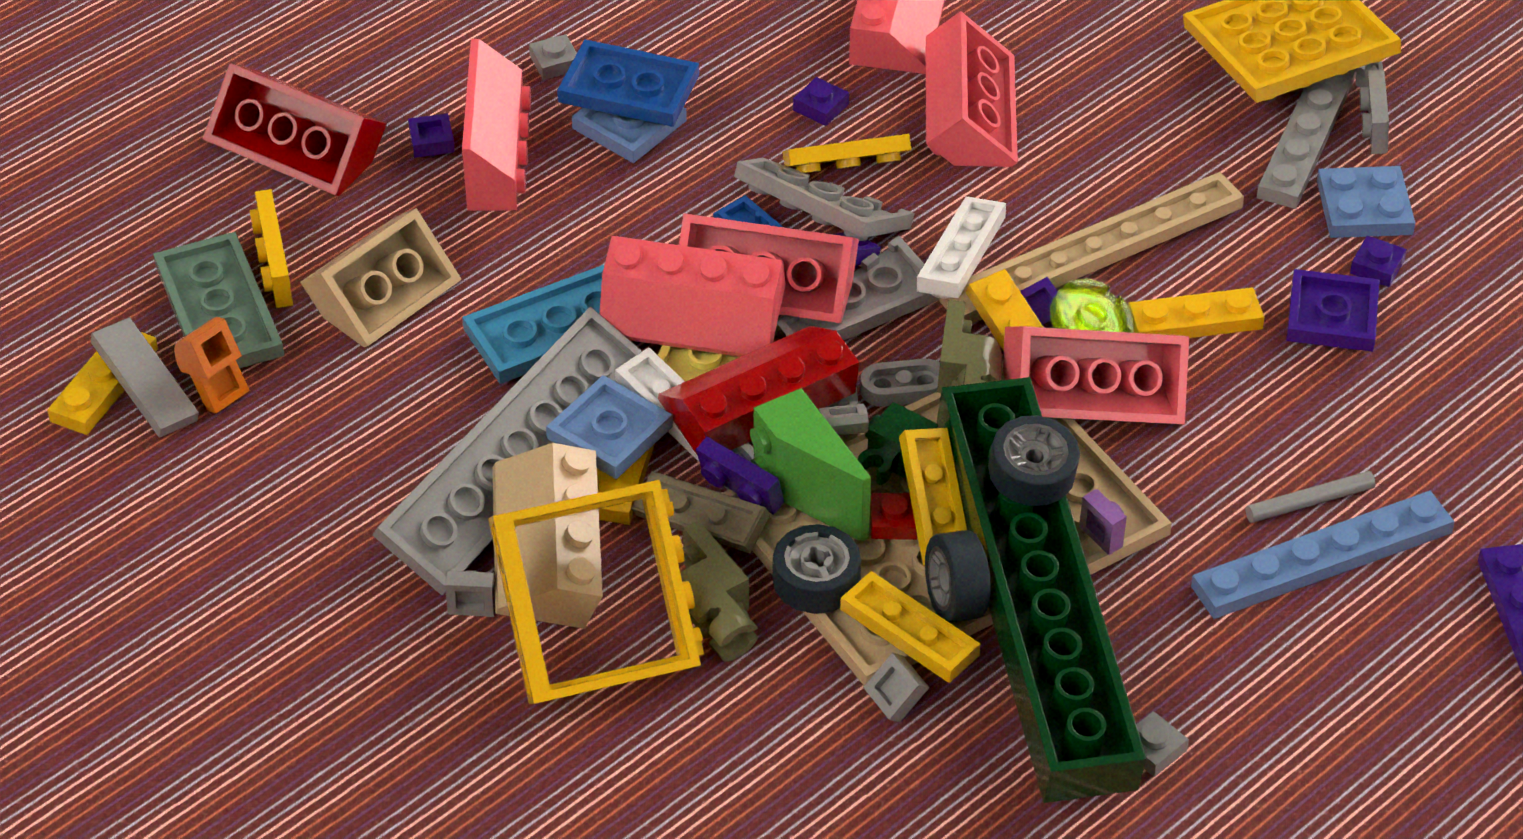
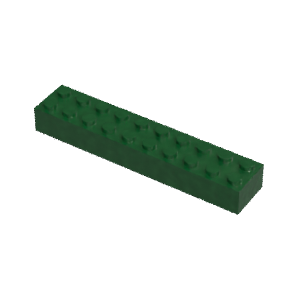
(1043, 611)

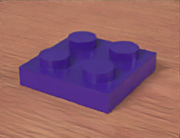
(1333, 310)

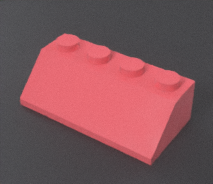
(893, 33)
(970, 96)
(494, 131)
(814, 263)
(691, 296)
(1101, 373)

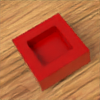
(892, 517)

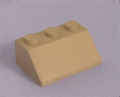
(382, 279)

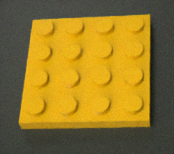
(1290, 43)

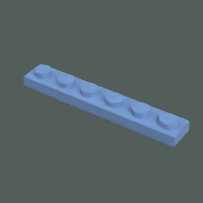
(1321, 554)

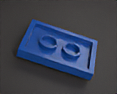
(628, 82)

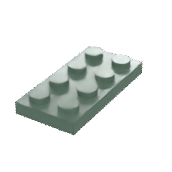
(217, 281)

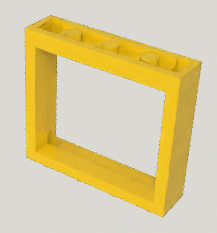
(667, 552)

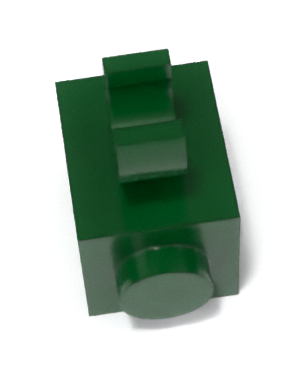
(884, 443)

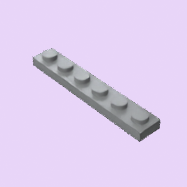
(1304, 140)

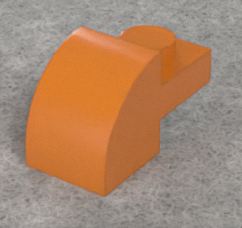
(210, 359)

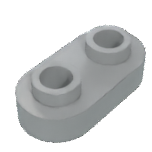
(899, 381)

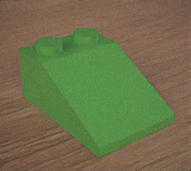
(812, 463)

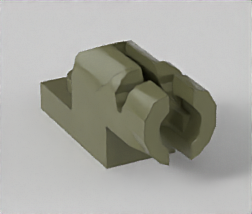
(964, 355)
(718, 593)

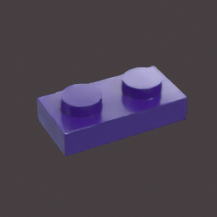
(746, 479)

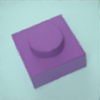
(1103, 521)

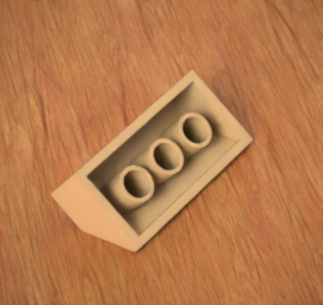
(560, 553)

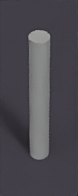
(1310, 496)

